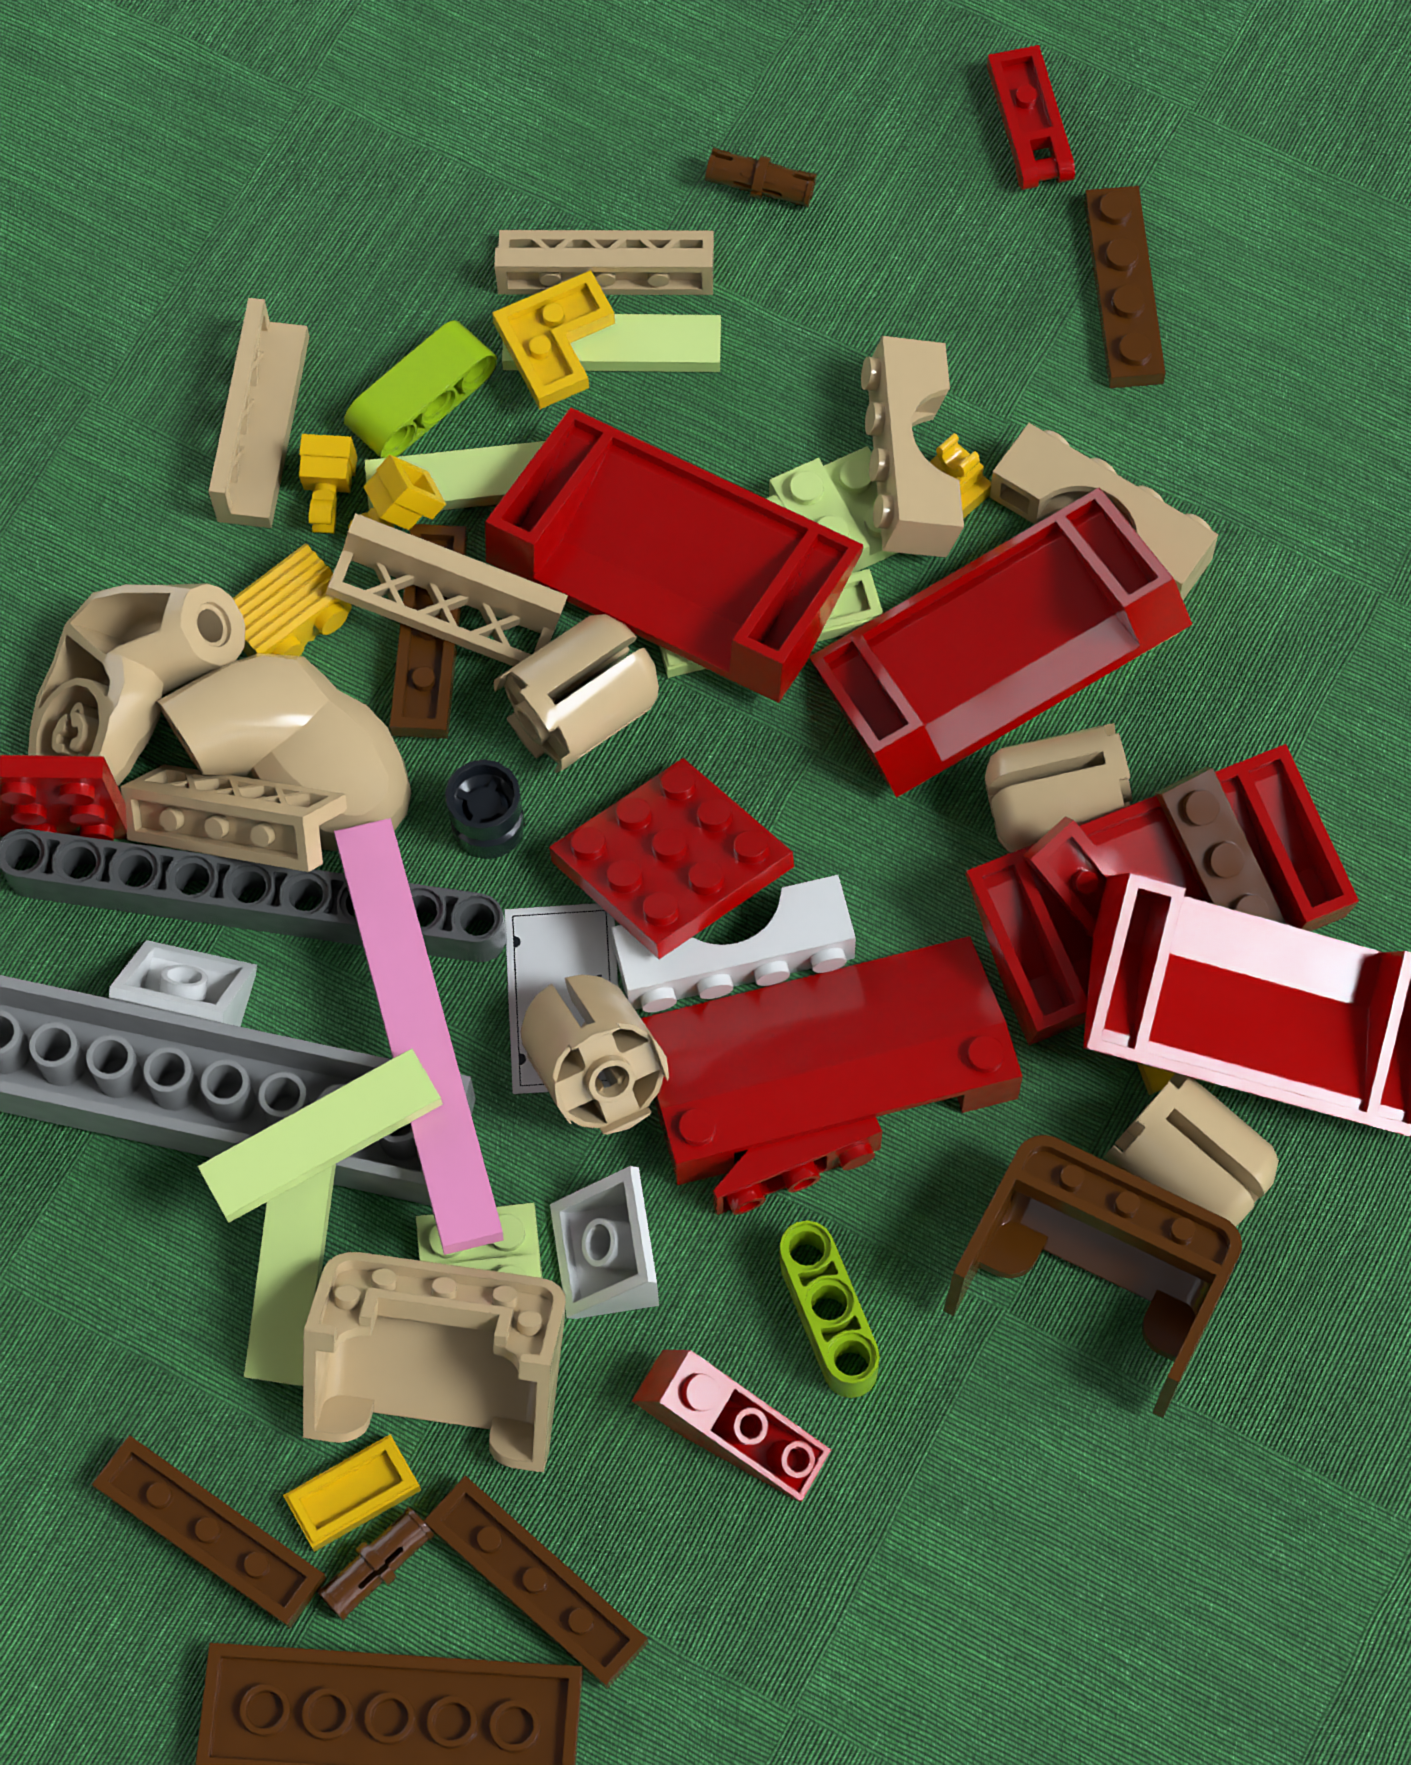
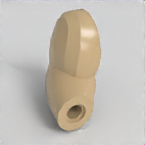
(123, 657)
(291, 727)

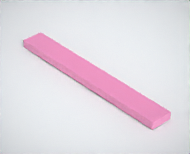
(416, 1021)

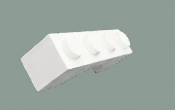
(804, 934)

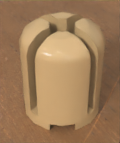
(579, 690)
(1053, 778)
(608, 1041)
(1197, 1151)

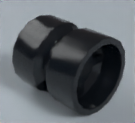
(485, 809)

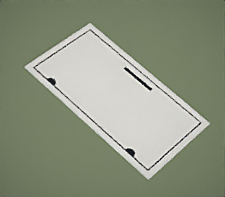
(542, 951)

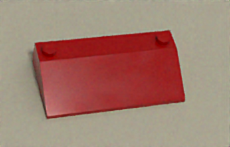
(672, 553)
(1001, 640)
(1048, 955)
(1250, 1004)
(830, 1054)

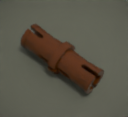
(760, 177)
(375, 1563)

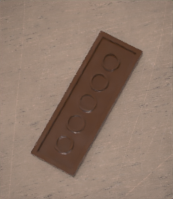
(384, 1709)

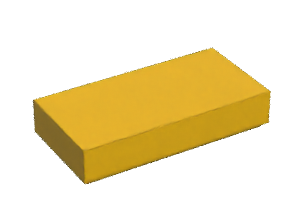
(352, 1492)

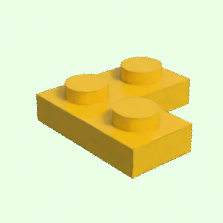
(540, 335)

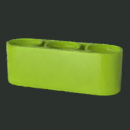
(420, 390)
(823, 1281)

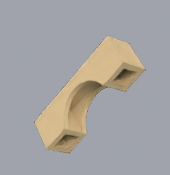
(1046, 475)
(915, 500)

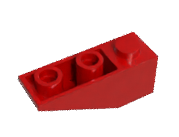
(795, 1164)
(730, 1422)

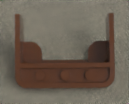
(1114, 1229)

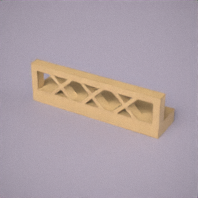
(619, 259)
(258, 419)
(448, 575)
(230, 816)

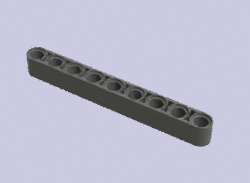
(228, 880)

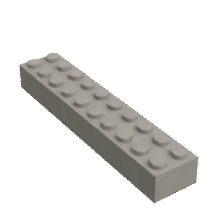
(180, 1079)

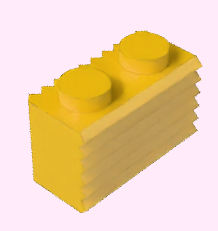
(290, 606)

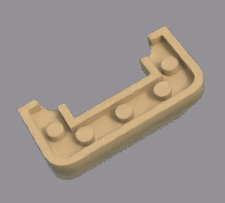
(433, 1349)

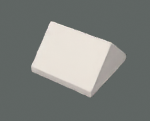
(186, 983)
(605, 1247)

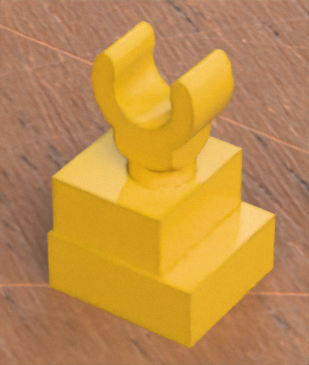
(965, 467)
(325, 469)
(402, 494)

